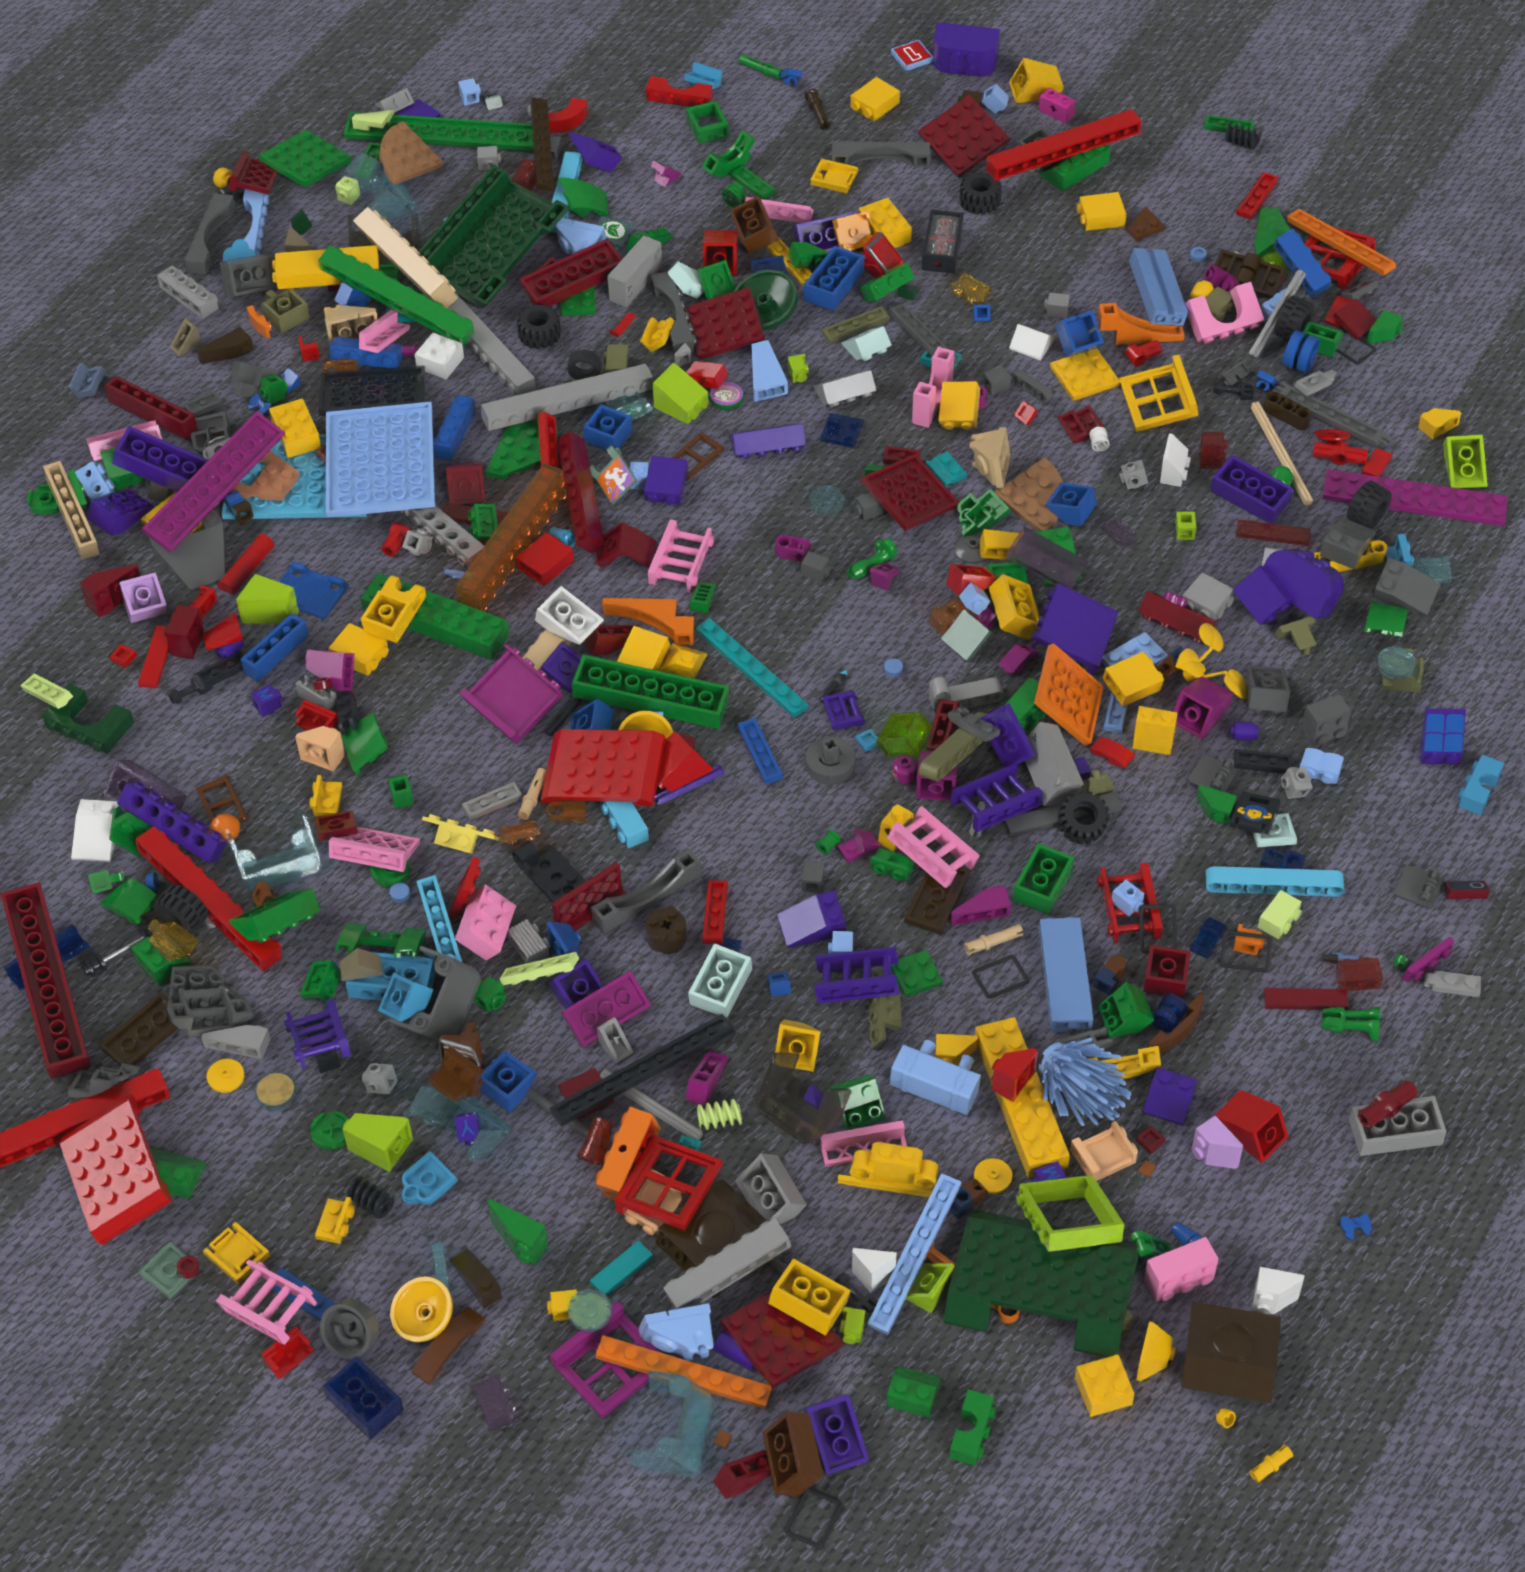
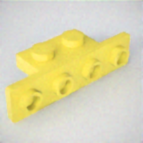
(456, 836)

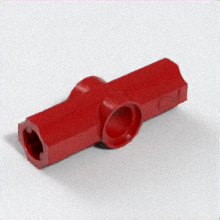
(1340, 453)

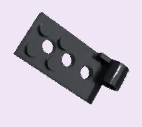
(529, 862)

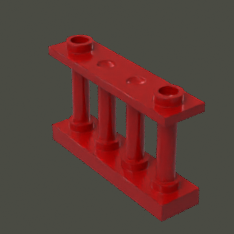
(1143, 876)

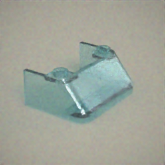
(389, 198)
(280, 867)
(441, 1110)
(685, 1452)

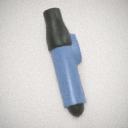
(1335, 957)

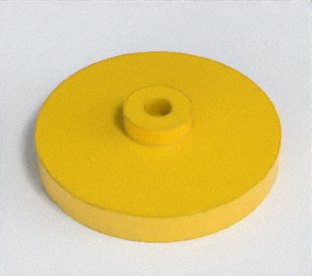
(225, 1075)
(993, 1175)

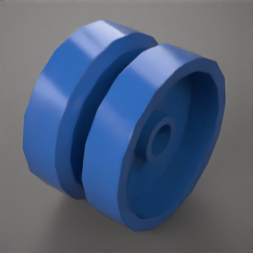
(1301, 351)

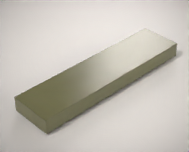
(855, 325)

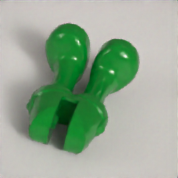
(884, 551)
(1336, 1020)

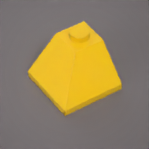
(683, 661)
(800, 1039)
(1156, 1352)

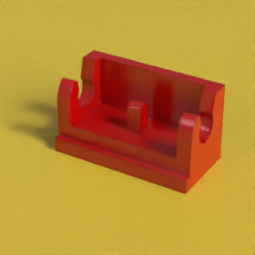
(205, 600)
(315, 716)
(284, 1358)

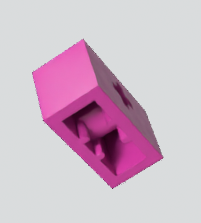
(1057, 105)

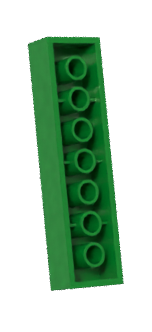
(450, 621)
(650, 690)

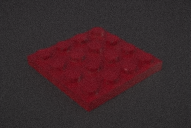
(963, 136)
(725, 323)
(909, 492)
(776, 1341)

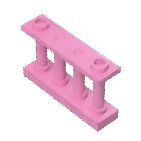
(111, 440)
(667, 545)
(924, 856)
(262, 1321)

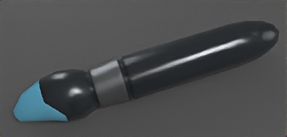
(834, 685)

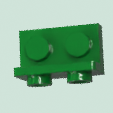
(483, 521)
(892, 864)
(321, 981)

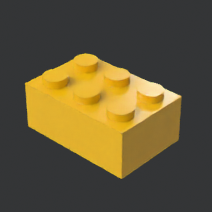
(889, 221)
(298, 426)
(1015, 606)
(809, 1296)

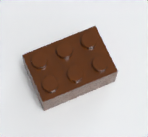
(754, 225)
(792, 1454)

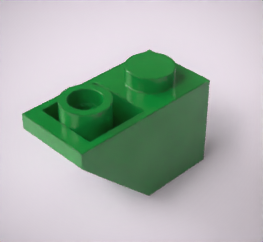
(806, 255)
(400, 790)

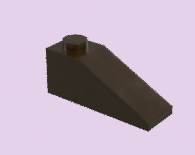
(226, 347)
(477, 1278)

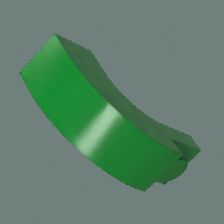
(735, 157)

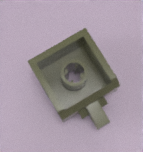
(285, 309)

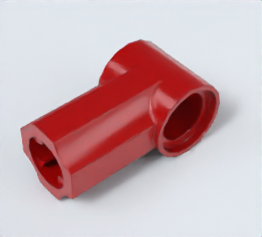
(1139, 354)
(395, 539)

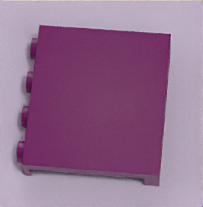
(513, 695)

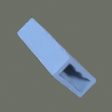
(767, 373)

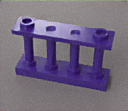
(996, 812)
(860, 988)
(336, 1033)

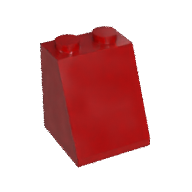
(721, 246)
(680, 764)
(1254, 1123)

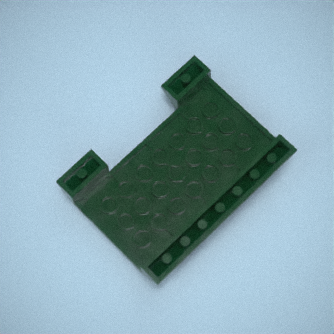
(489, 235)
(1011, 1268)

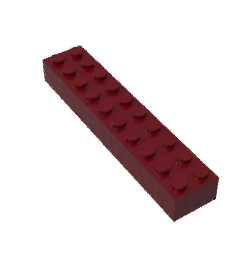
(45, 980)

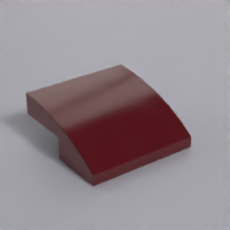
(1080, 423)

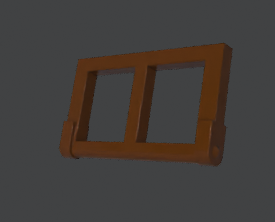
(703, 461)
(233, 798)

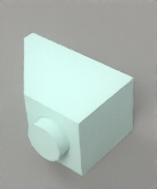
(686, 279)

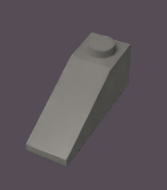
(240, 1040)

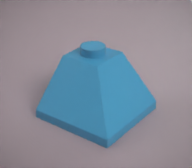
(404, 998)

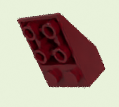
(103, 589)

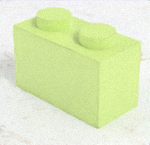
(1280, 914)

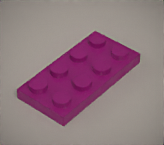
(618, 999)

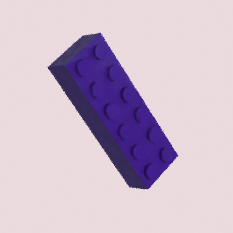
(156, 459)

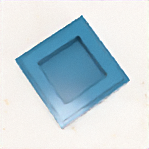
(867, 740)

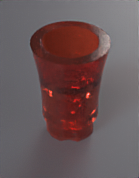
(596, 1142)

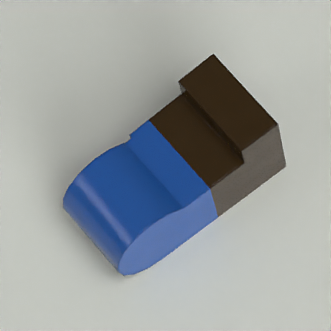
(237, 505)

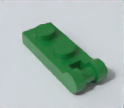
(1149, 1244)

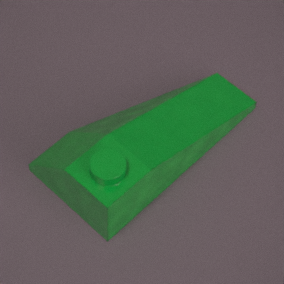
(1270, 226)

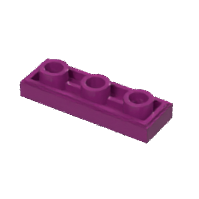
(1429, 960)

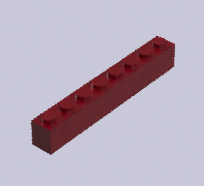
(580, 492)

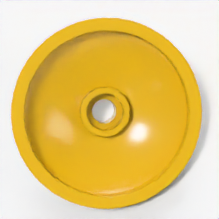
(647, 722)
(414, 1301)

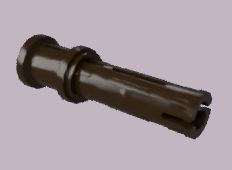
(815, 104)

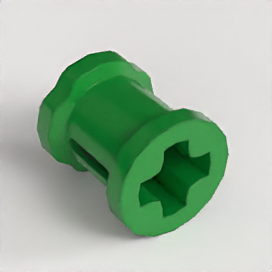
(828, 842)

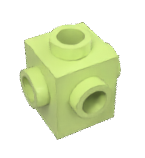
(347, 190)

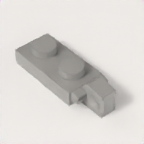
(1315, 382)

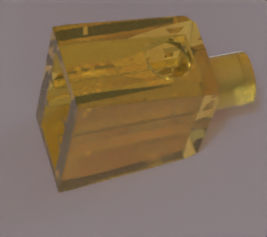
(172, 940)

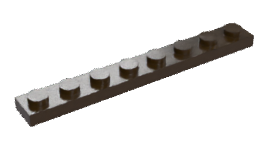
(541, 144)

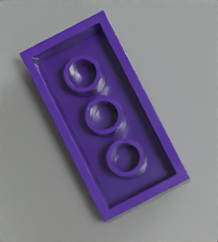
(1251, 489)

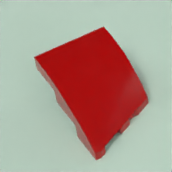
(223, 633)

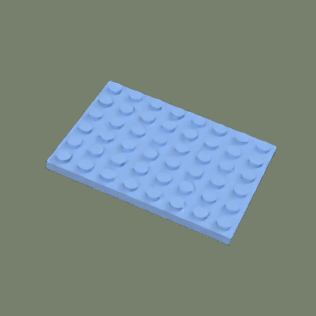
(379, 459)

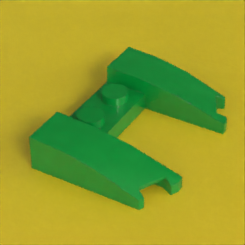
(356, 934)

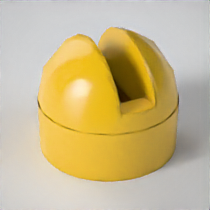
(1228, 1414)

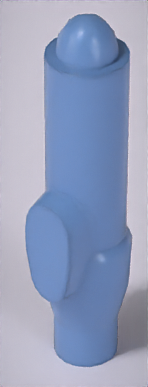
(455, 574)

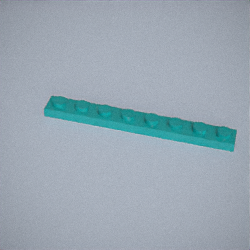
(752, 668)

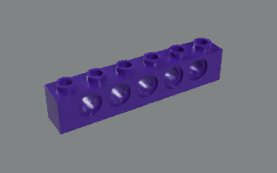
(147, 811)

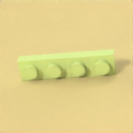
(46, 691)
(536, 969)

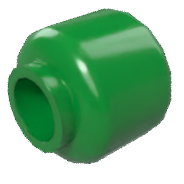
(1282, 474)

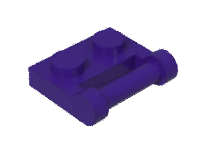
(838, 713)

